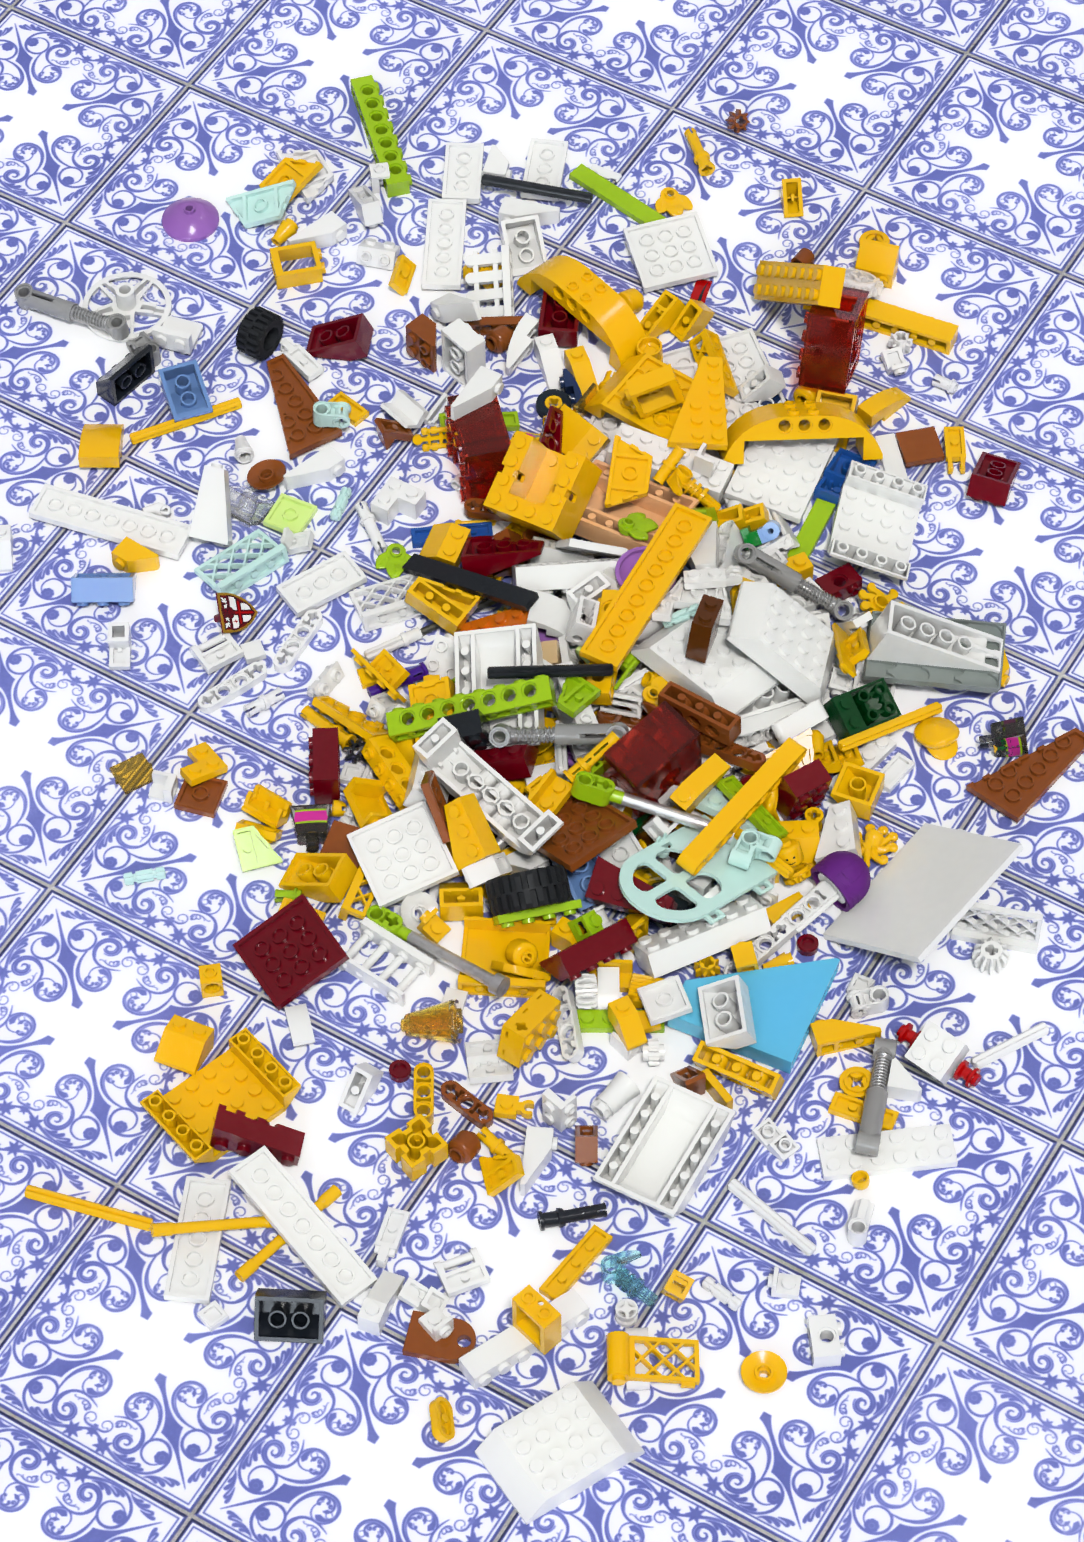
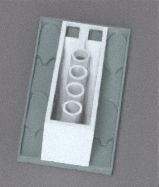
(934, 650)

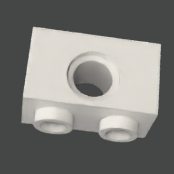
(825, 1353)

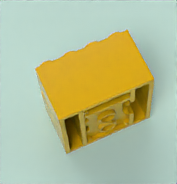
(538, 487)

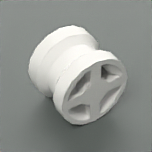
(626, 1307)

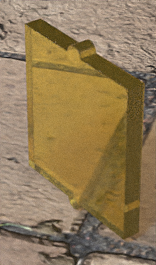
(584, 400)
(132, 773)

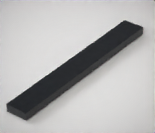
(471, 582)

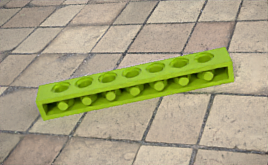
(380, 135)
(502, 708)

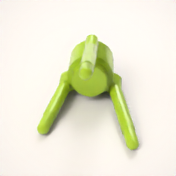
(628, 667)

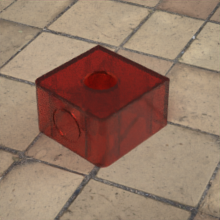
(654, 755)

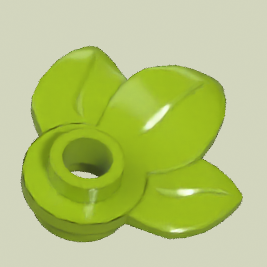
(637, 526)
(393, 562)

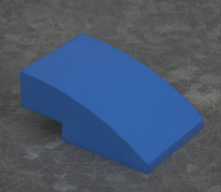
(834, 475)

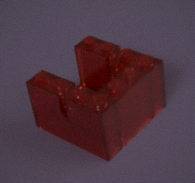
(833, 343)
(479, 444)

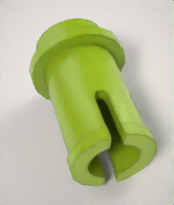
(292, 894)

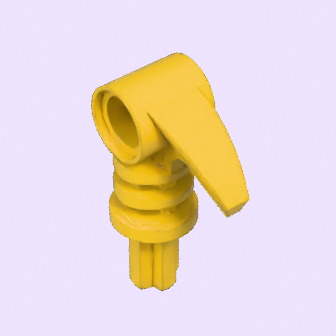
(681, 479)

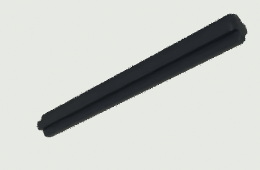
(537, 188)
(552, 671)

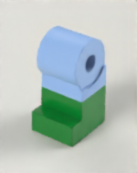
(762, 534)

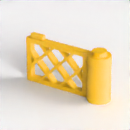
(622, 1362)

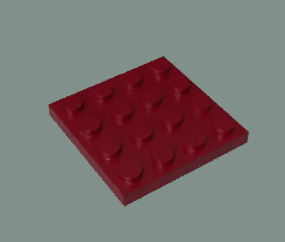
(290, 951)

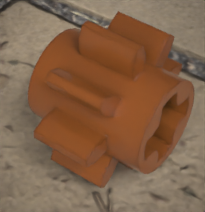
(742, 121)

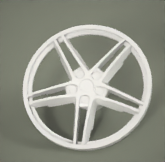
(128, 302)

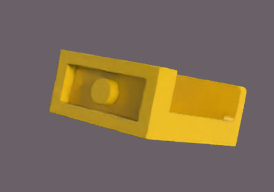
(367, 800)

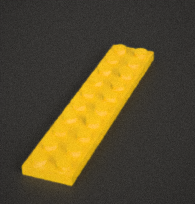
(645, 586)

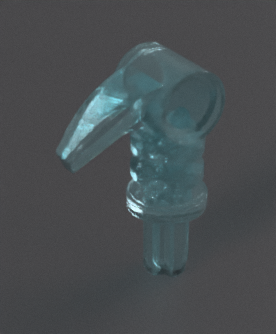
(621, 1276)

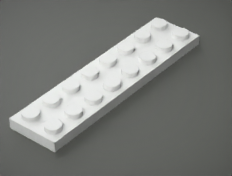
(110, 520)
(303, 1226)

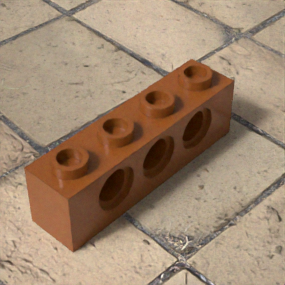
(702, 713)

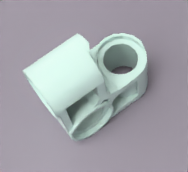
(754, 845)

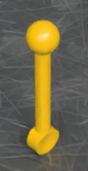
(458, 521)

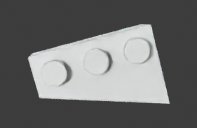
(839, 831)

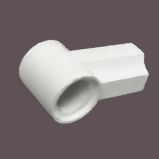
(860, 1222)

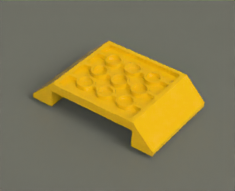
(613, 400)
(240, 1078)

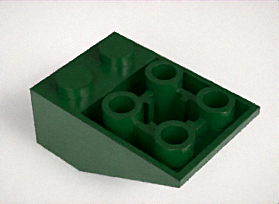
(861, 709)

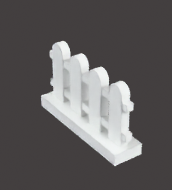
(494, 277)

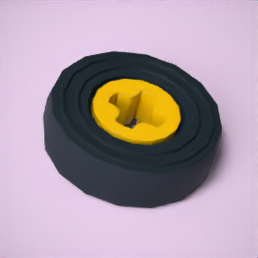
(551, 396)

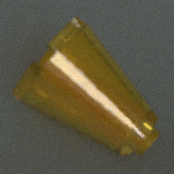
(437, 1022)

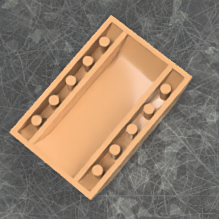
(601, 523)

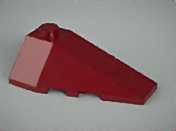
(552, 430)
(489, 556)

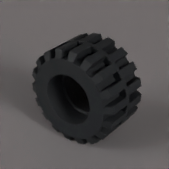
(259, 333)

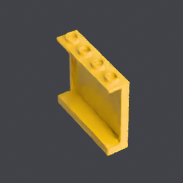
(488, 942)

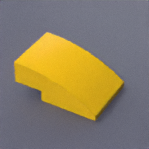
(101, 446)

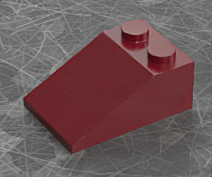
(341, 339)
(993, 479)

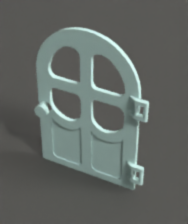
(732, 879)

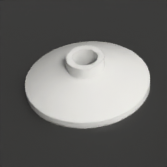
(420, 902)

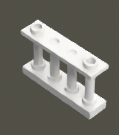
(585, 717)
(387, 943)

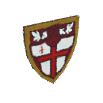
(234, 612)

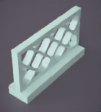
(248, 572)

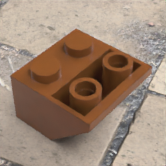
(422, 341)

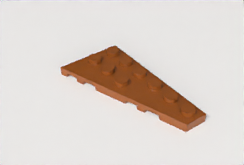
(295, 409)
(1027, 778)

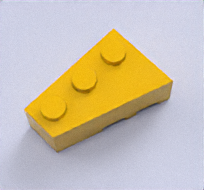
(441, 604)
(469, 831)

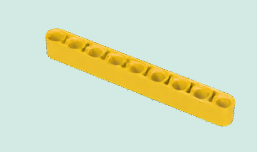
(741, 806)

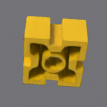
(416, 1147)

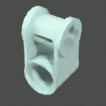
(330, 414)

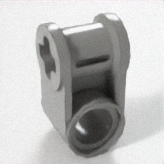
(144, 339)

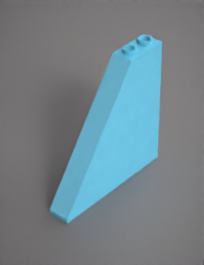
(782, 1008)

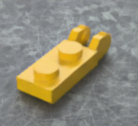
(954, 448)

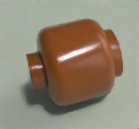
(498, 338)
(464, 1146)

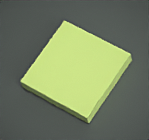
(290, 513)

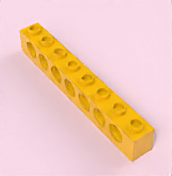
(391, 770)

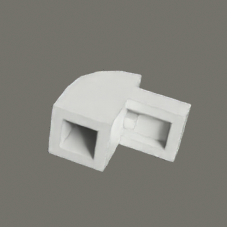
(119, 645)

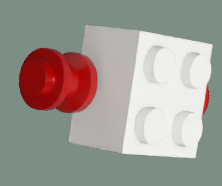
(938, 1054)

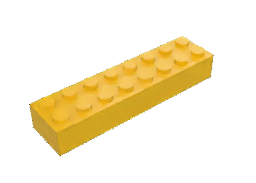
(799, 283)

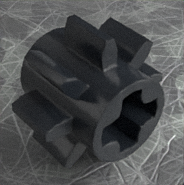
(350, 751)

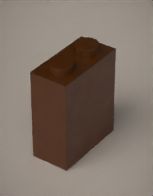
(704, 628)

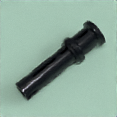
(561, 1217)

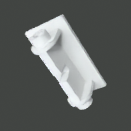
(328, 681)

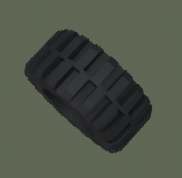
(528, 890)

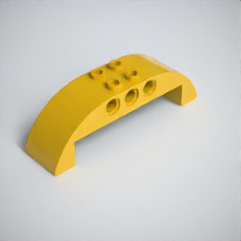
(590, 302)
(799, 421)

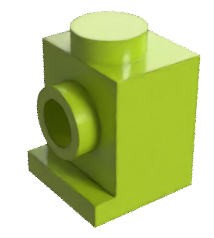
(592, 923)

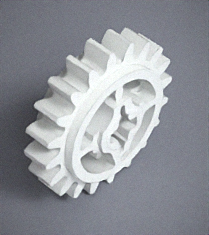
(864, 281)

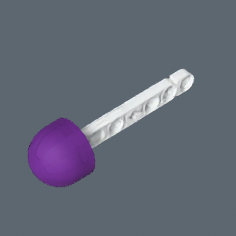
(839, 880)

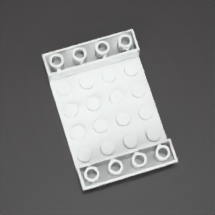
(876, 520)

